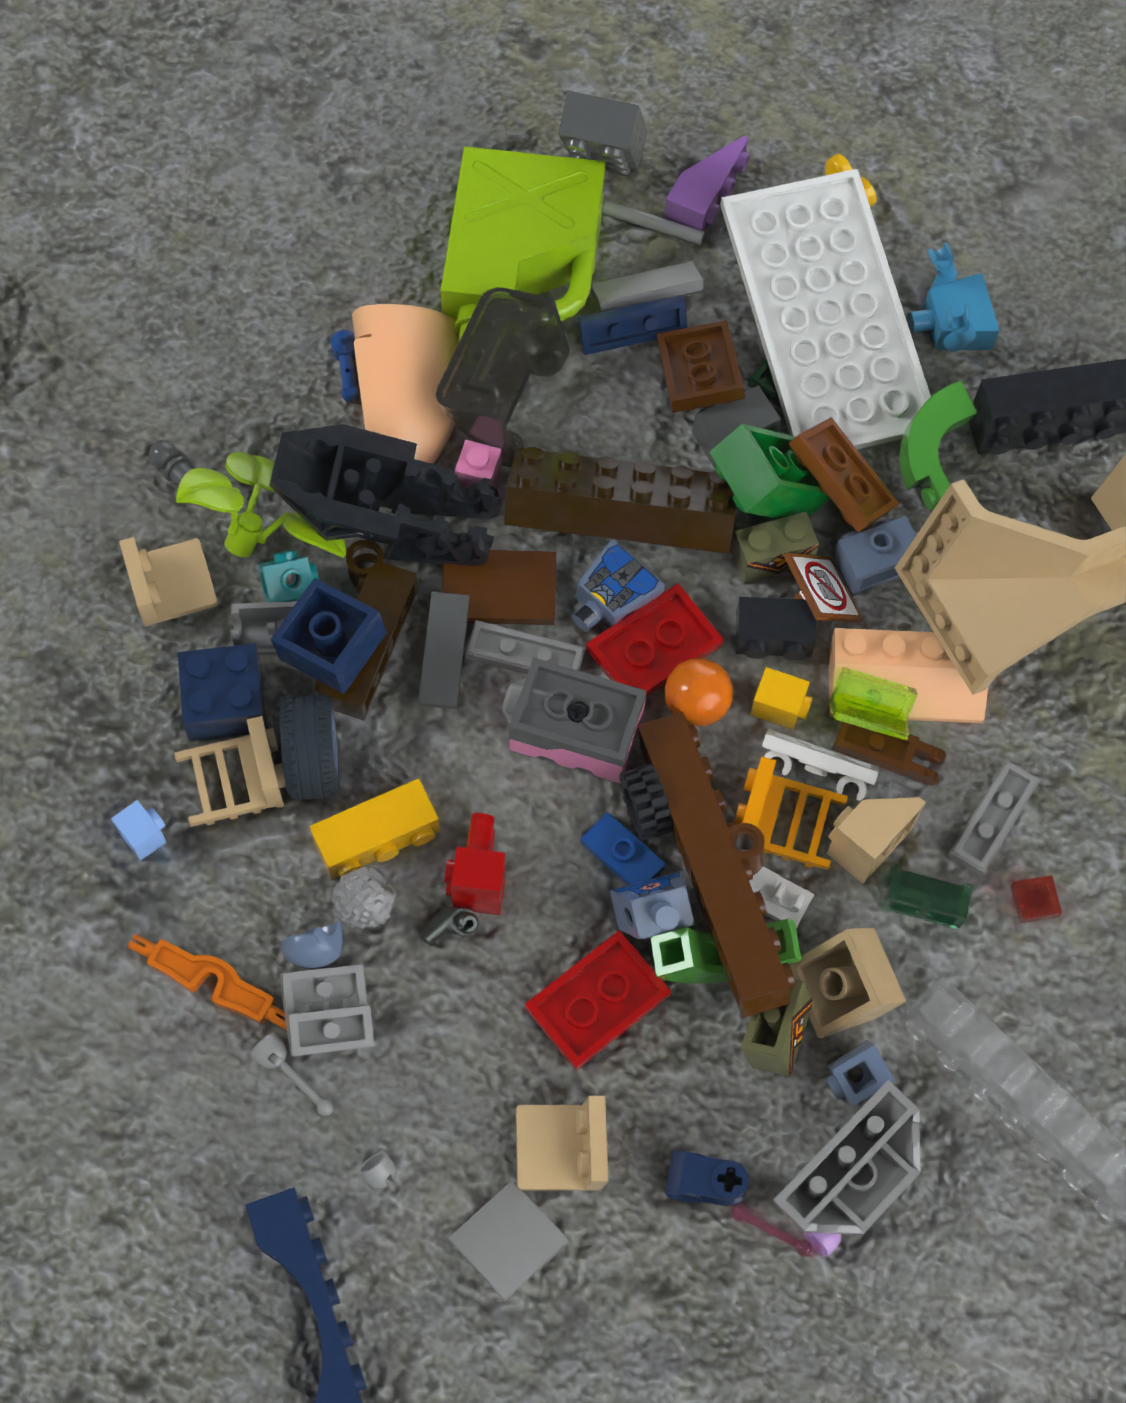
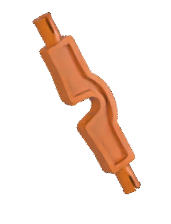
(192, 971)

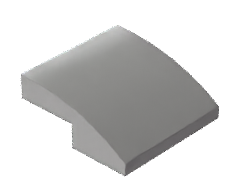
(326, 1010)
(508, 1240)

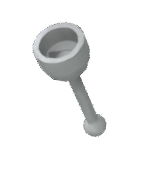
(271, 1054)

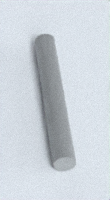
(653, 222)

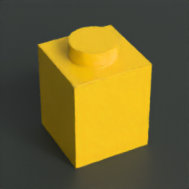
(781, 698)

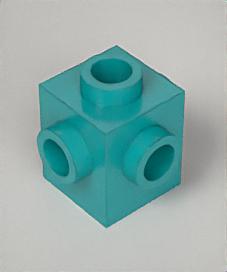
(275, 572)

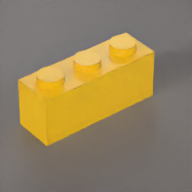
(376, 829)

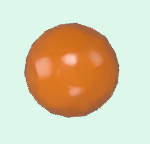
(699, 691)

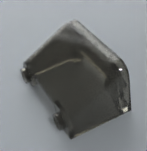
(498, 352)

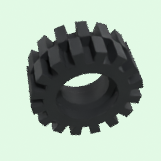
(646, 802)

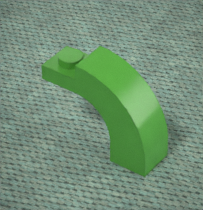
(920, 443)
(693, 958)

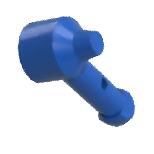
(343, 350)

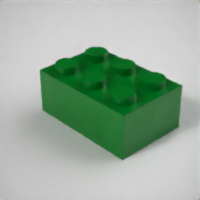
(766, 473)

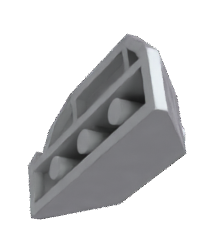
(858, 1168)

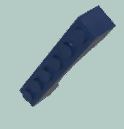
(284, 1235)

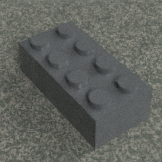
(603, 131)

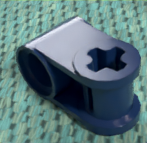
(699, 1179)

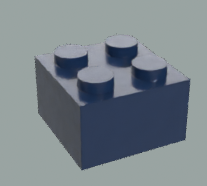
(329, 635)
(220, 691)

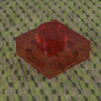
(1036, 899)

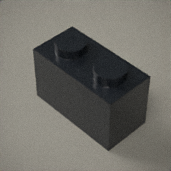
(775, 628)

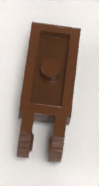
(889, 752)

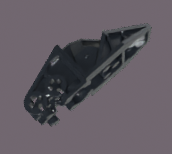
(345, 474)

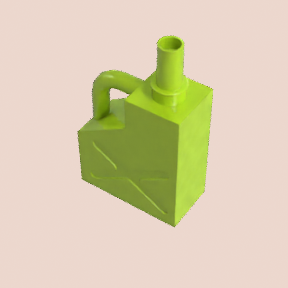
(522, 228)

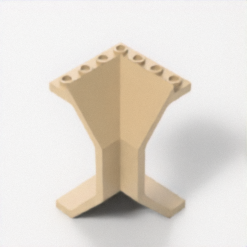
(1007, 585)

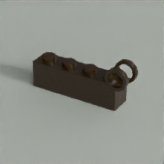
(392, 594)

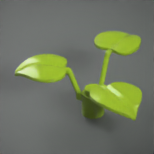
(216, 492)

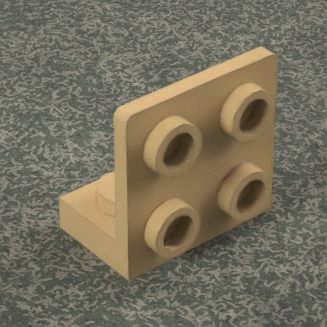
(168, 580)
(562, 1146)

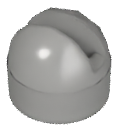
(377, 1169)

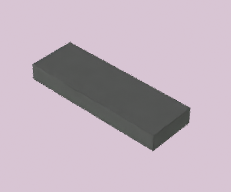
(444, 650)

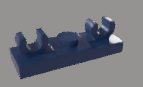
(631, 324)

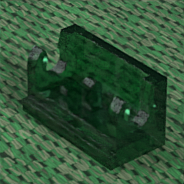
(927, 898)

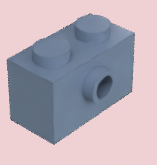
(871, 555)

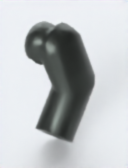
(450, 921)

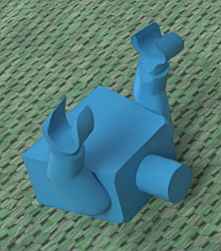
(956, 310)

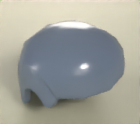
(315, 947)

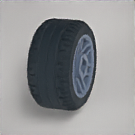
(309, 747)

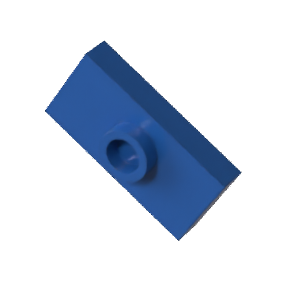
(621, 851)

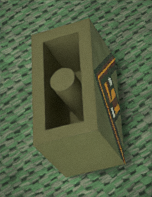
(762, 548)
(776, 1034)

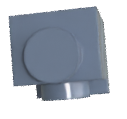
(872, 1077)

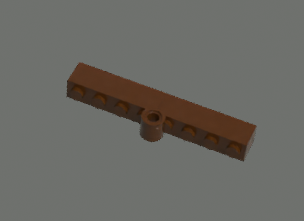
(718, 866)

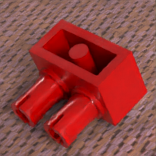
(477, 873)

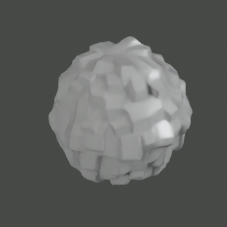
(363, 898)

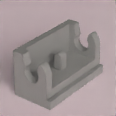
(258, 623)

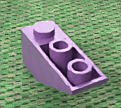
(700, 188)

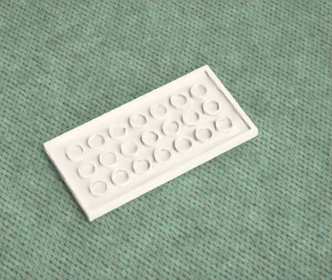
(827, 307)

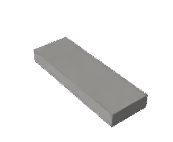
(647, 286)
(516, 649)
(993, 818)

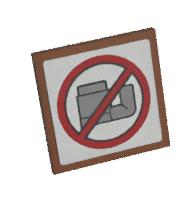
(822, 588)

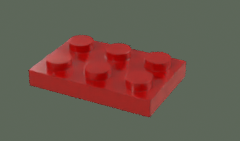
(654, 641)
(597, 1000)

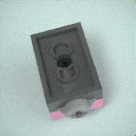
(574, 718)

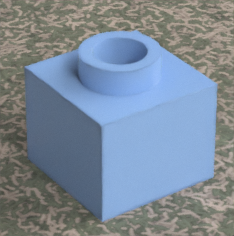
(140, 829)

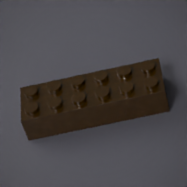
(620, 500)

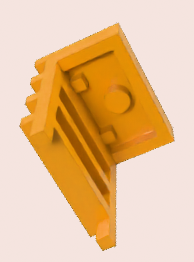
(764, 806)

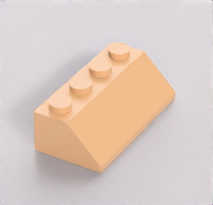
(909, 660)

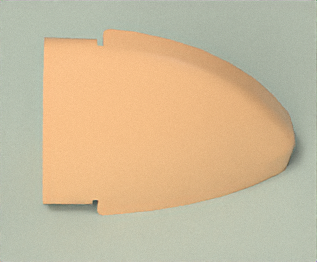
(399, 367)

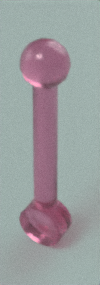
(740, 1214)

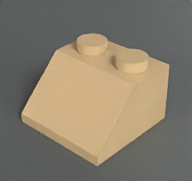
(871, 833)
(848, 981)

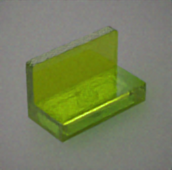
(873, 703)

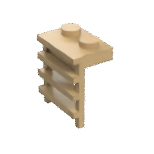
(260, 773)

